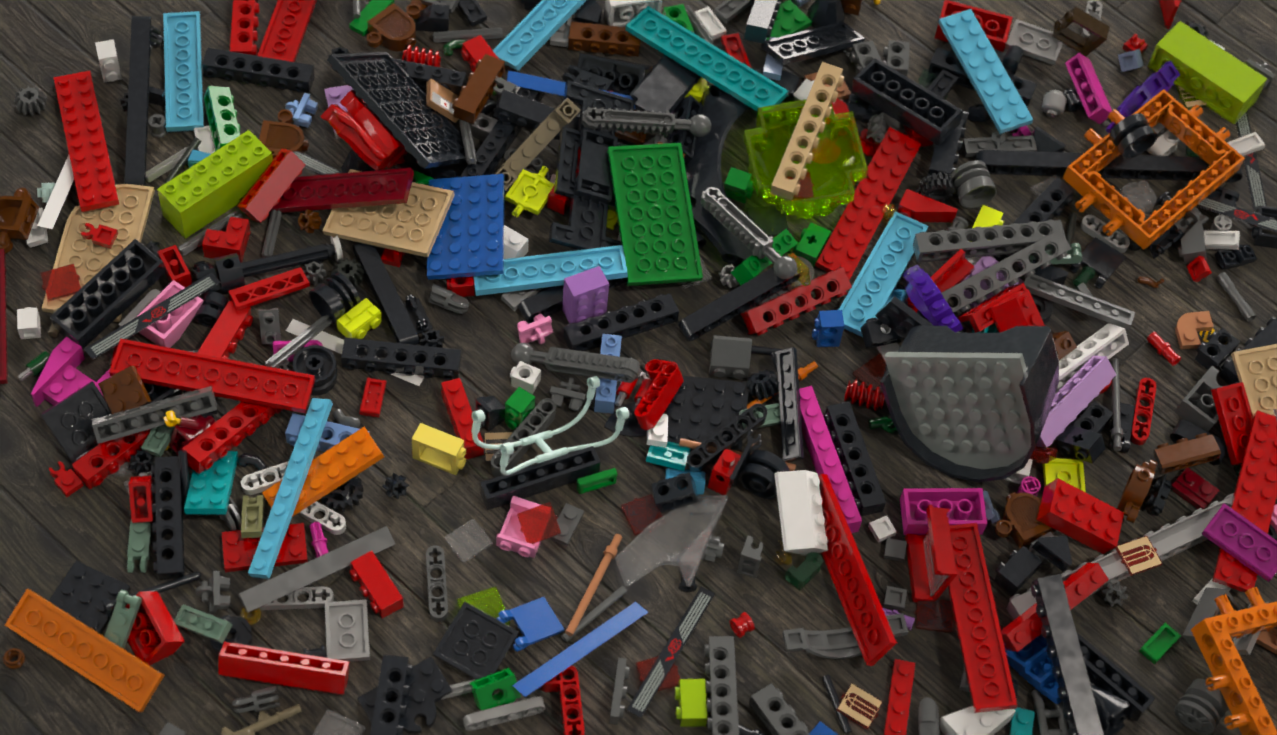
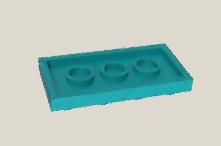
(212, 488)

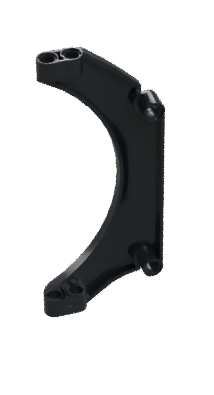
(705, 167)

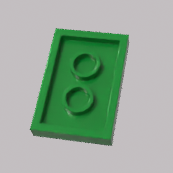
(789, 20)

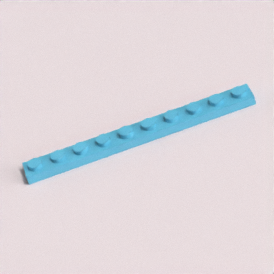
(290, 488)

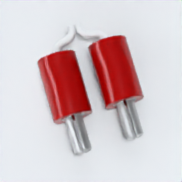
(625, 390)

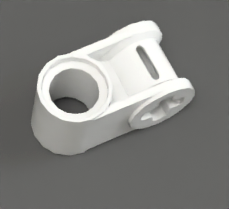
(1164, 145)

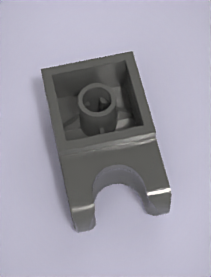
(1199, 405)

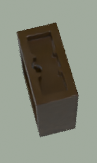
(1074, 40)

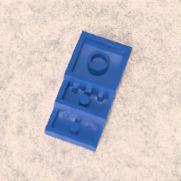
(1035, 667)

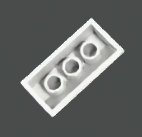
(801, 512)

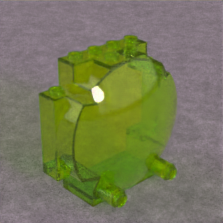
(833, 169)

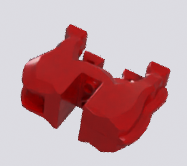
(365, 133)

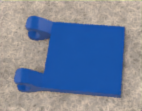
(534, 621)

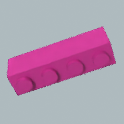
(1088, 88)

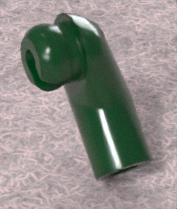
(454, 44)
(884, 423)

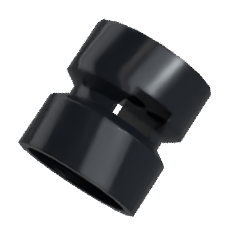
(211, 308)

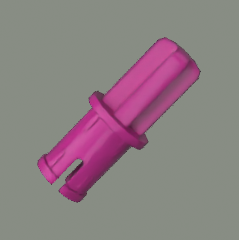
(319, 541)

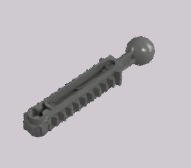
(643, 121)
(747, 232)
(579, 362)

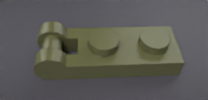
(252, 516)

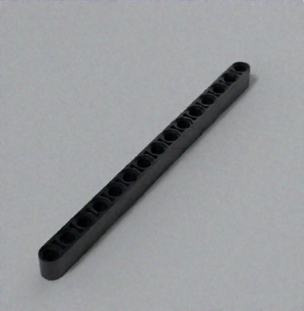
(1055, 163)

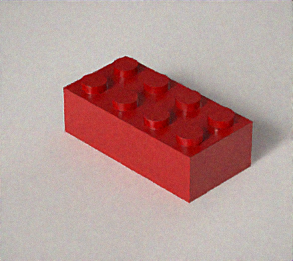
(995, 25)
(1080, 516)

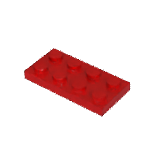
(1234, 417)
(240, 551)

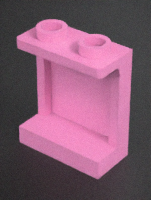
(510, 536)

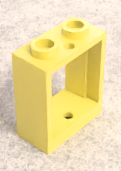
(438, 449)

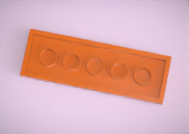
(333, 468)

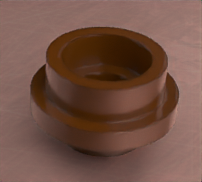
(11, 653)

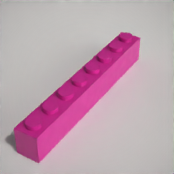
(825, 455)

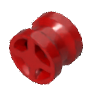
(742, 624)

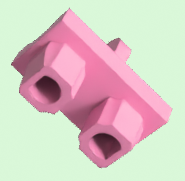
(535, 331)

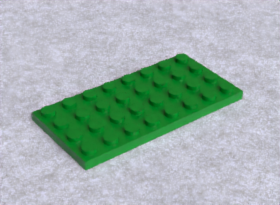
(654, 214)

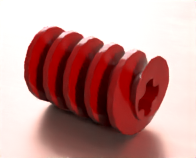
(421, 57)
(864, 395)

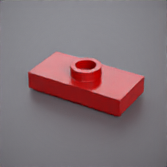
(373, 397)

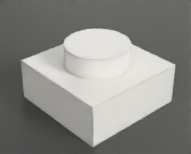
(882, 529)

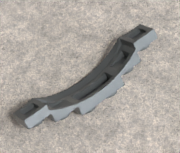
(837, 642)

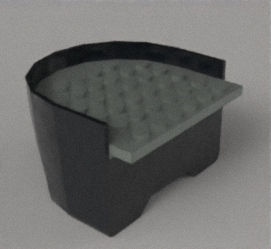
(972, 398)

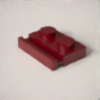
(1194, 489)

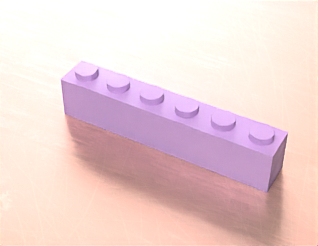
(1075, 397)

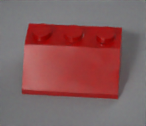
(1016, 310)
(153, 631)

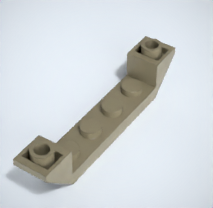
(537, 141)

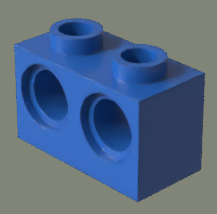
(828, 328)

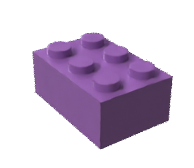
(585, 295)

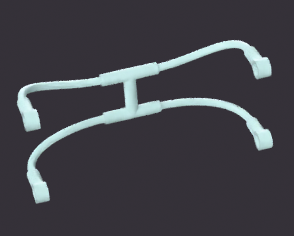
(507, 448)

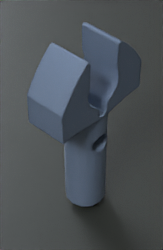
(991, 513)

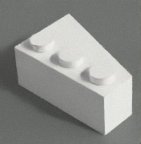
(970, 723)

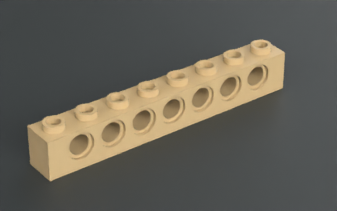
(781, 185)

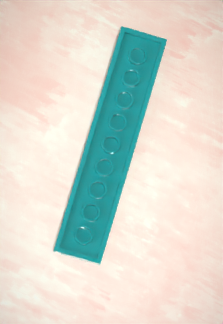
(705, 59)

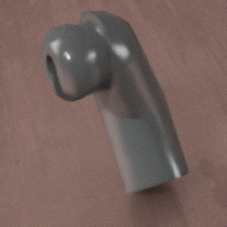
(346, 420)

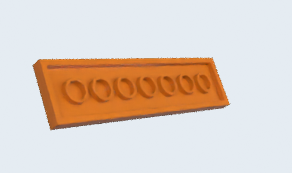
(84, 650)

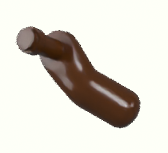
(1148, 281)

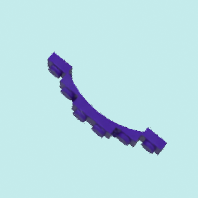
(1151, 87)
(929, 299)

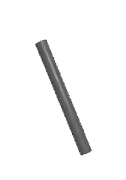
(597, 611)

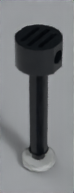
(232, 272)

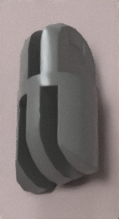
(448, 300)
(231, 516)
(257, 700)
(928, 717)

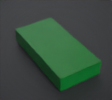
(596, 481)
(1159, 643)

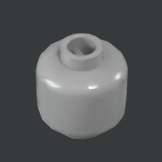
(1053, 103)

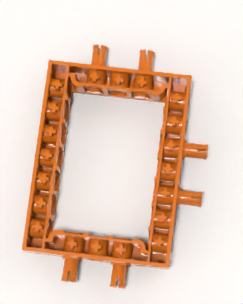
(1185, 125)
(1226, 665)

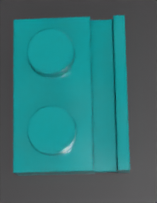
(671, 456)

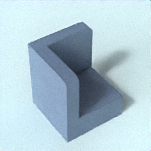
(1130, 60)

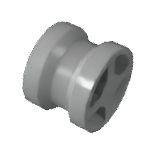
(1223, 221)

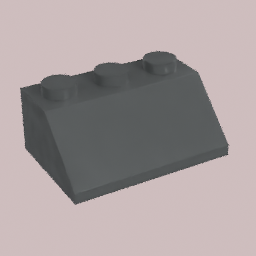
(1205, 609)

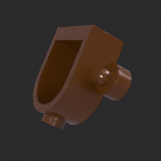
(393, 28)
(283, 134)
(16, 217)
(1136, 489)
(1021, 520)

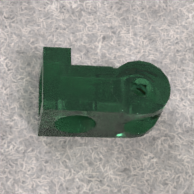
(802, 575)

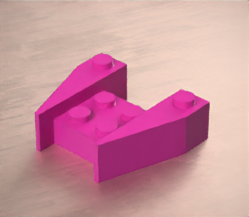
(60, 374)

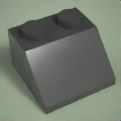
(730, 357)

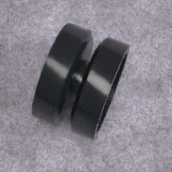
(1133, 136)
(319, 362)
(759, 474)

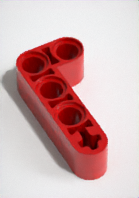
(665, 384)
(568, 707)

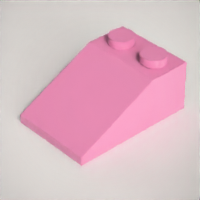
(171, 327)

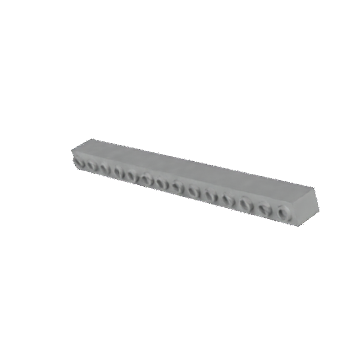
(1168, 542)

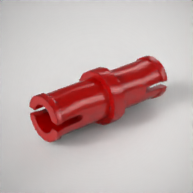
(1163, 348)

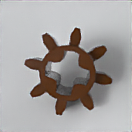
(309, 221)

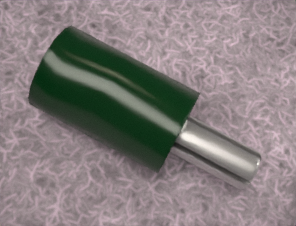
(35, 366)

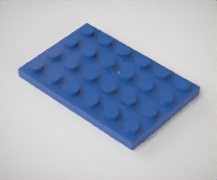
(472, 230)

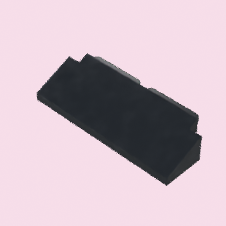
(664, 86)

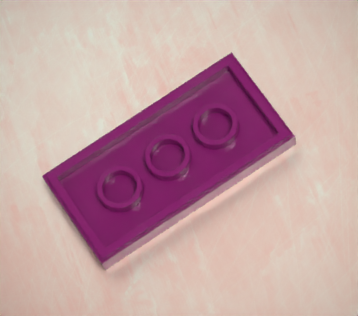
(1243, 541)

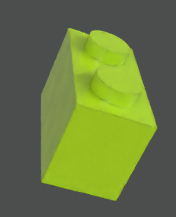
(692, 702)

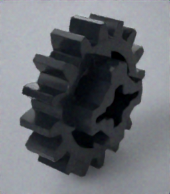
(341, 496)

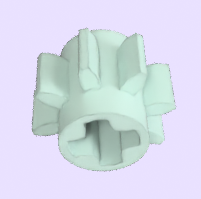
(45, 191)

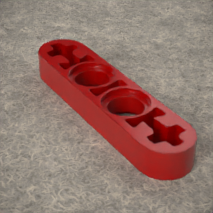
(1143, 411)

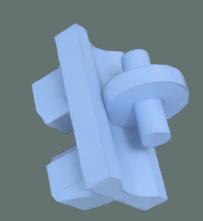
(299, 111)

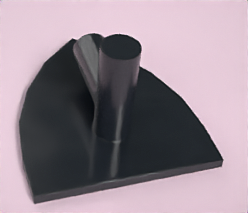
(631, 426)

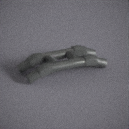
(1053, 713)

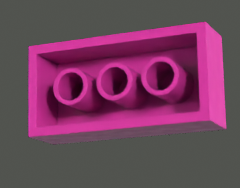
(965, 507)

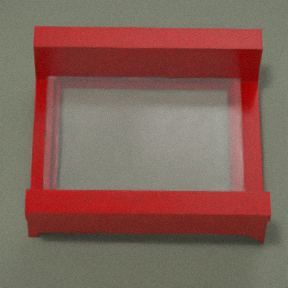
(931, 557)

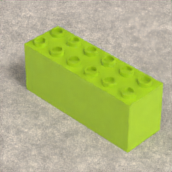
(1208, 72)
(214, 184)

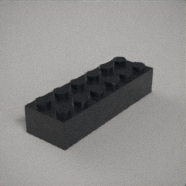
(906, 101)
(108, 294)

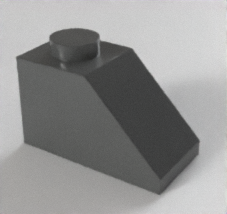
(1193, 243)

